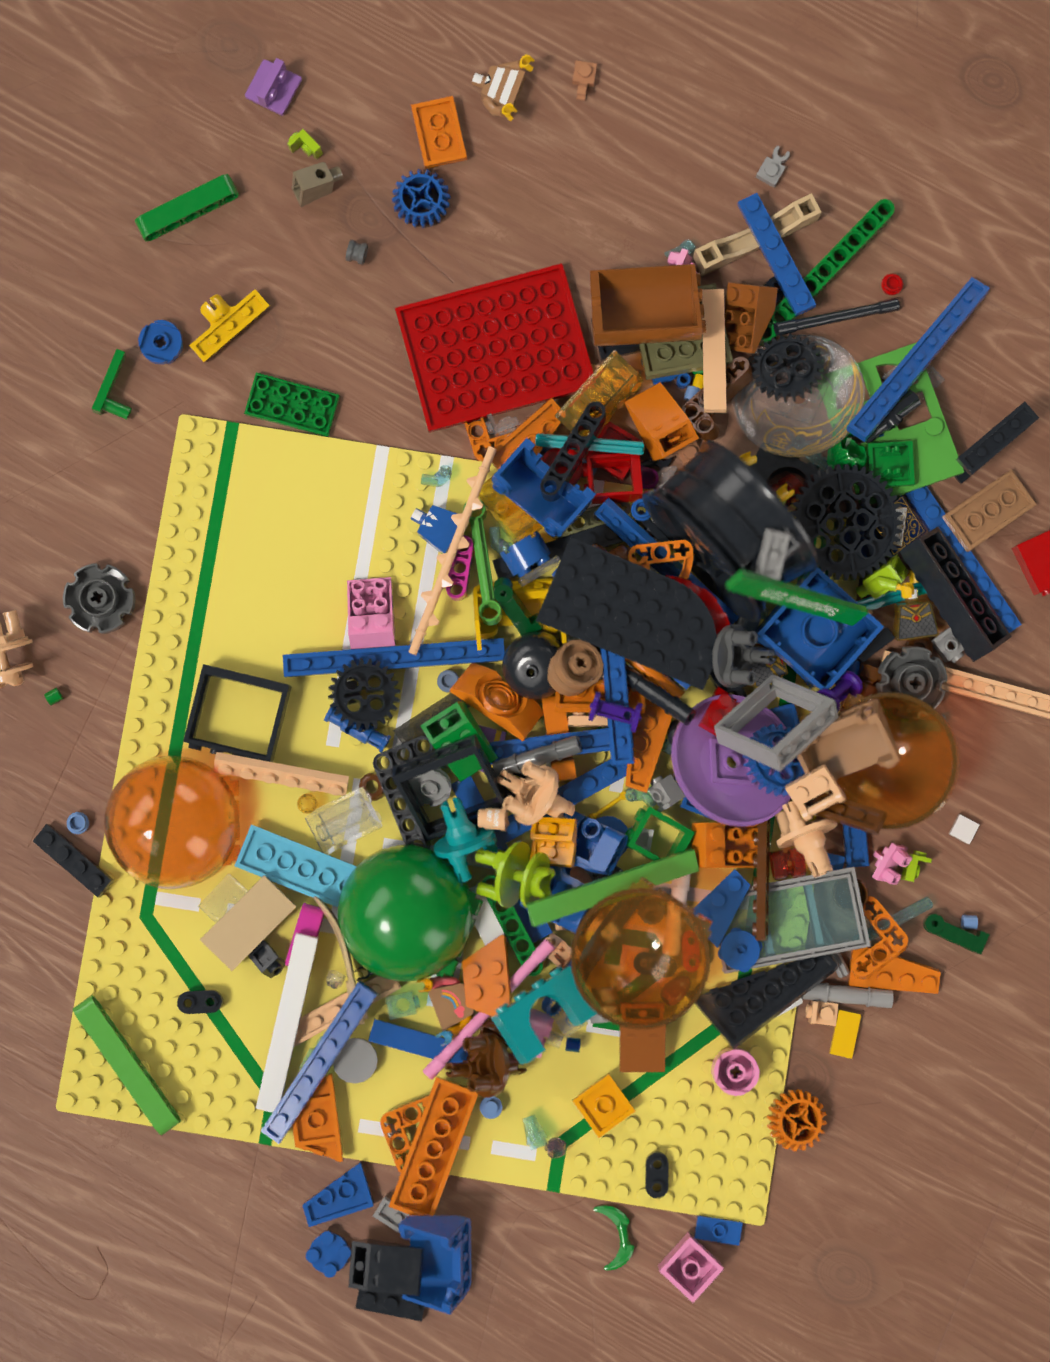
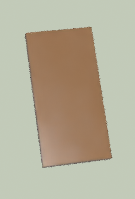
(989, 510)

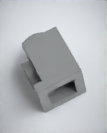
(940, 645)
(665, 792)

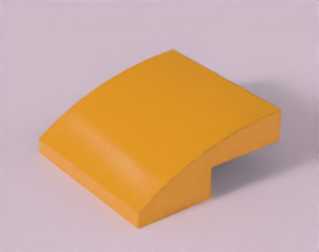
(555, 838)

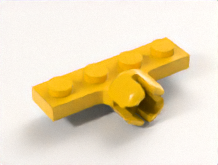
(226, 322)

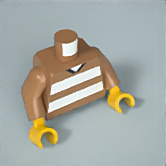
(503, 86)

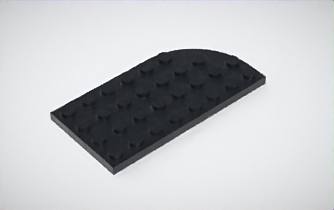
(631, 613)

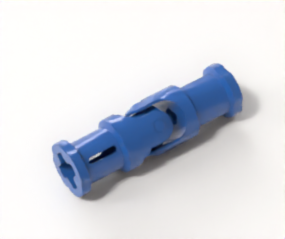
(371, 736)

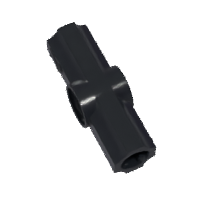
(905, 406)

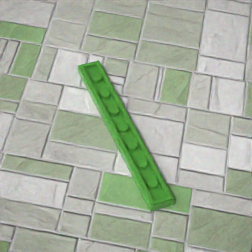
(591, 893)

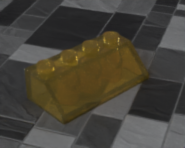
(609, 385)

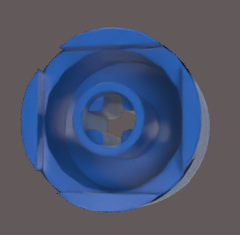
(525, 554)

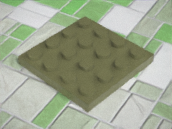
(676, 357)

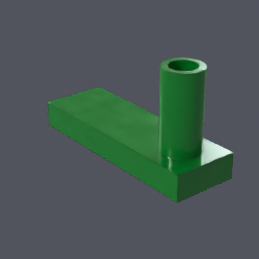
(102, 400)

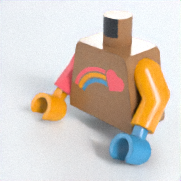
(449, 1004)

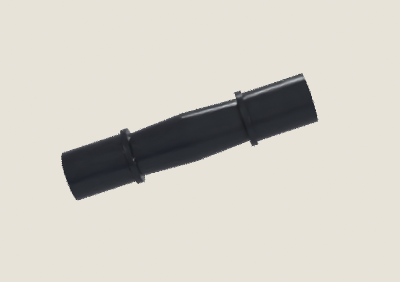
(659, 697)

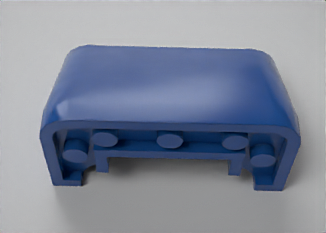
(521, 480)
(445, 1259)

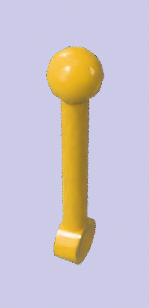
(612, 803)

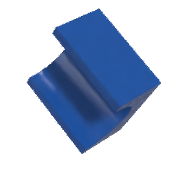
(816, 645)

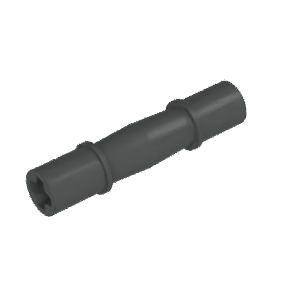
(539, 756)

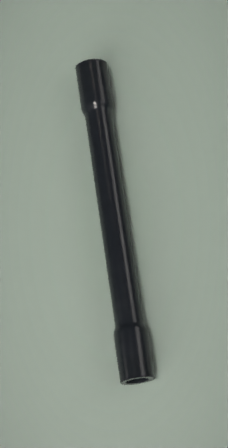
(792, 325)

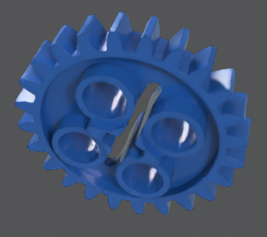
(760, 771)

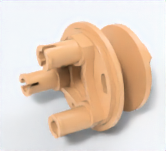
(14, 638)

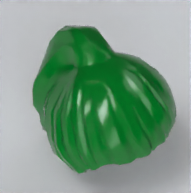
(847, 452)

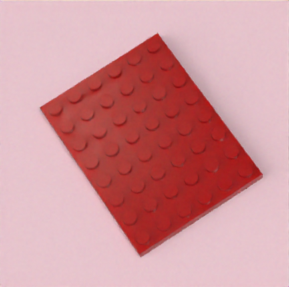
(495, 347)

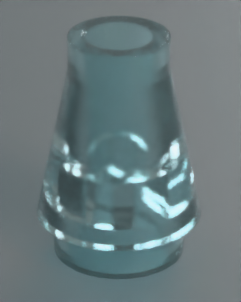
(534, 1133)

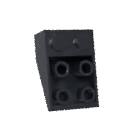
(385, 1267)

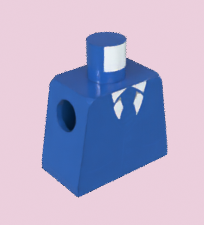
(435, 527)

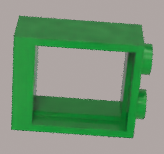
(641, 817)

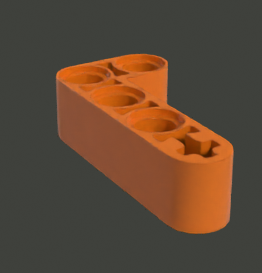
(557, 724)

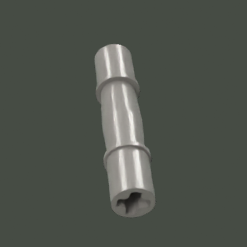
(851, 995)

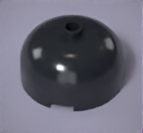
(530, 652)

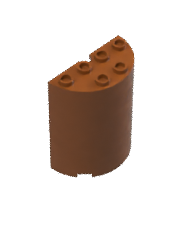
(646, 305)

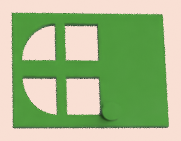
(932, 443)

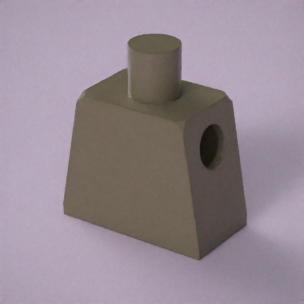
(314, 182)

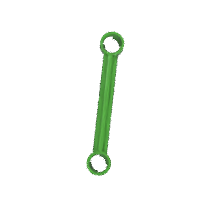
(483, 568)

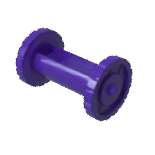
(847, 684)
(614, 711)

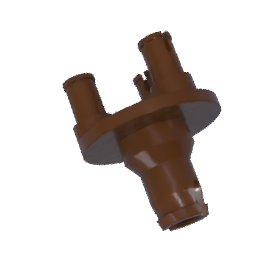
(486, 1065)

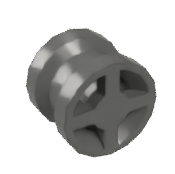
(356, 252)

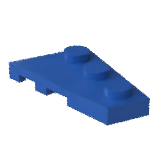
(723, 904)

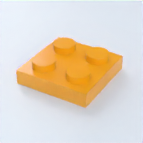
(603, 1105)

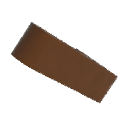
(696, 403)

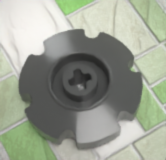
(114, 604)
(916, 665)

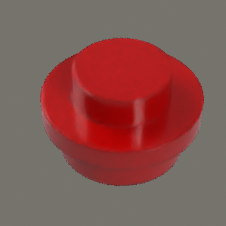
(892, 284)

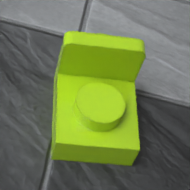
(309, 146)
(912, 870)

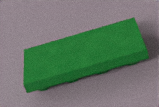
(292, 404)

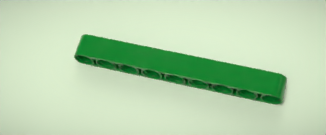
(833, 266)

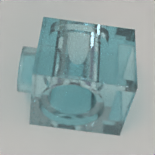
(393, 1009)

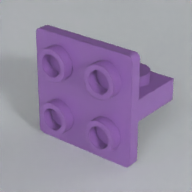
(273, 86)

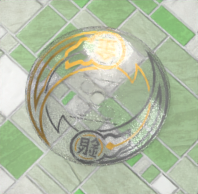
(809, 426)

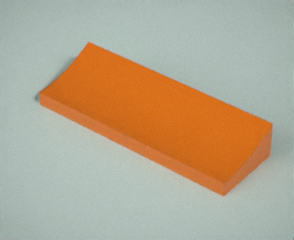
(433, 1148)

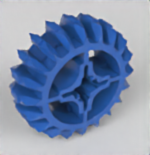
(414, 193)

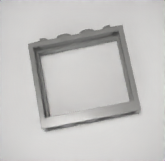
(822, 716)

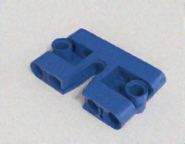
(594, 853)

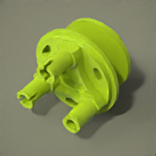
(516, 875)

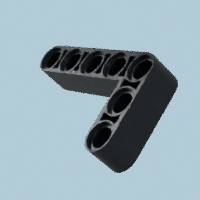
(392, 795)

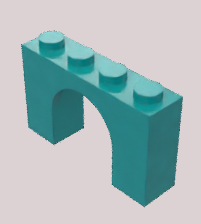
(514, 1019)

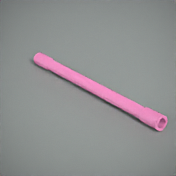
(440, 1060)

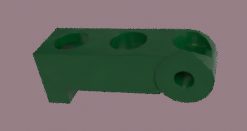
(514, 607)
(975, 943)

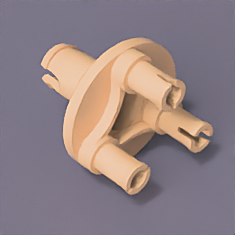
(535, 794)
(806, 837)

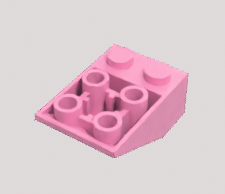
(370, 613)

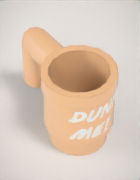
(493, 819)

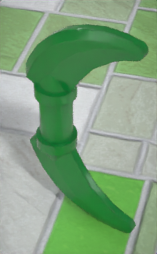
(621, 1221)

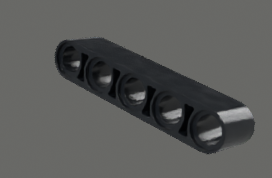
(576, 441)

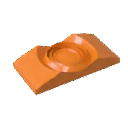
(494, 698)

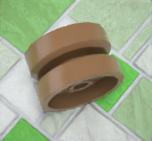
(575, 668)

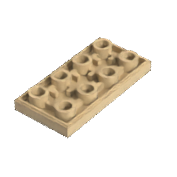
(248, 922)

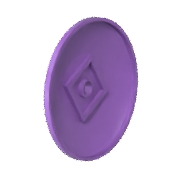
(711, 784)

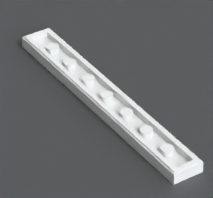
(287, 1022)

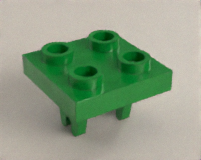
(892, 462)

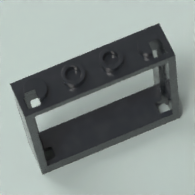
(208, 671)
(434, 760)

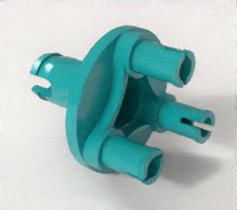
(461, 839)

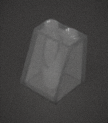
(344, 821)

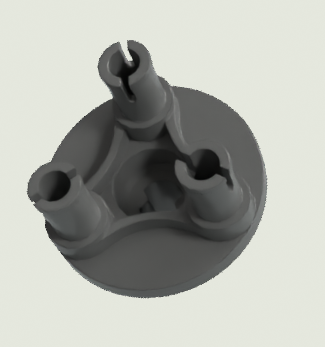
(735, 656)

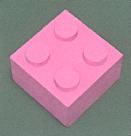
(690, 1267)

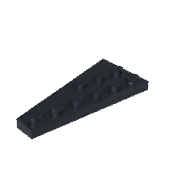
(755, 1000)

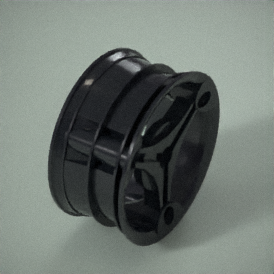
(724, 516)

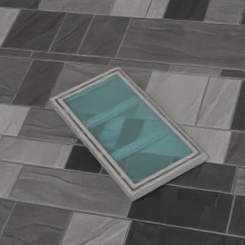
(807, 918)

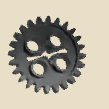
(796, 382)
(362, 674)

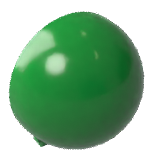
(406, 914)

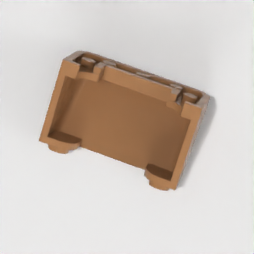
(853, 742)

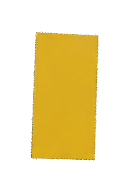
(845, 1034)

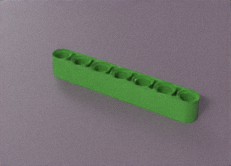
(126, 1065)

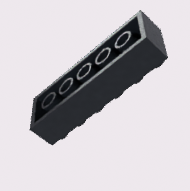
(955, 594)

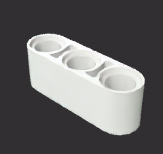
(486, 921)

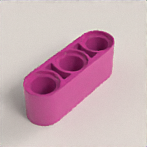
(461, 578)
(308, 923)

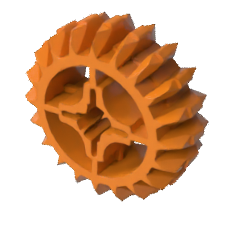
(800, 1111)

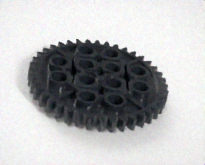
(884, 516)

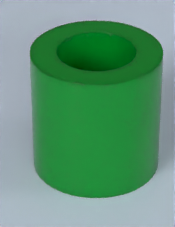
(53, 696)

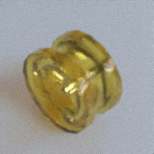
(307, 797)

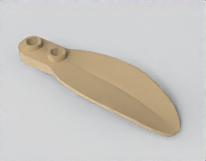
(351, 983)

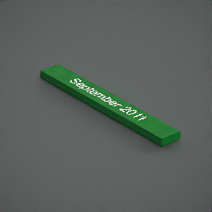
(796, 597)

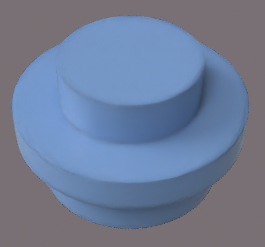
(77, 823)
(491, 1107)

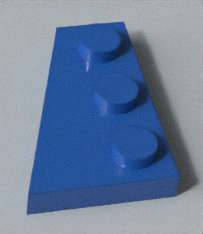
(341, 1197)

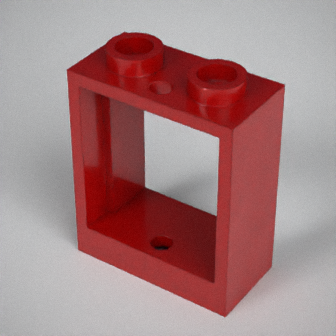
(614, 460)

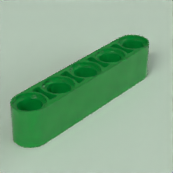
(186, 207)
(513, 937)

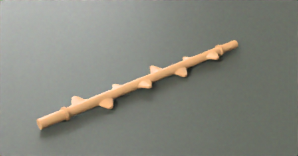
(446, 559)

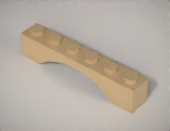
(728, 249)

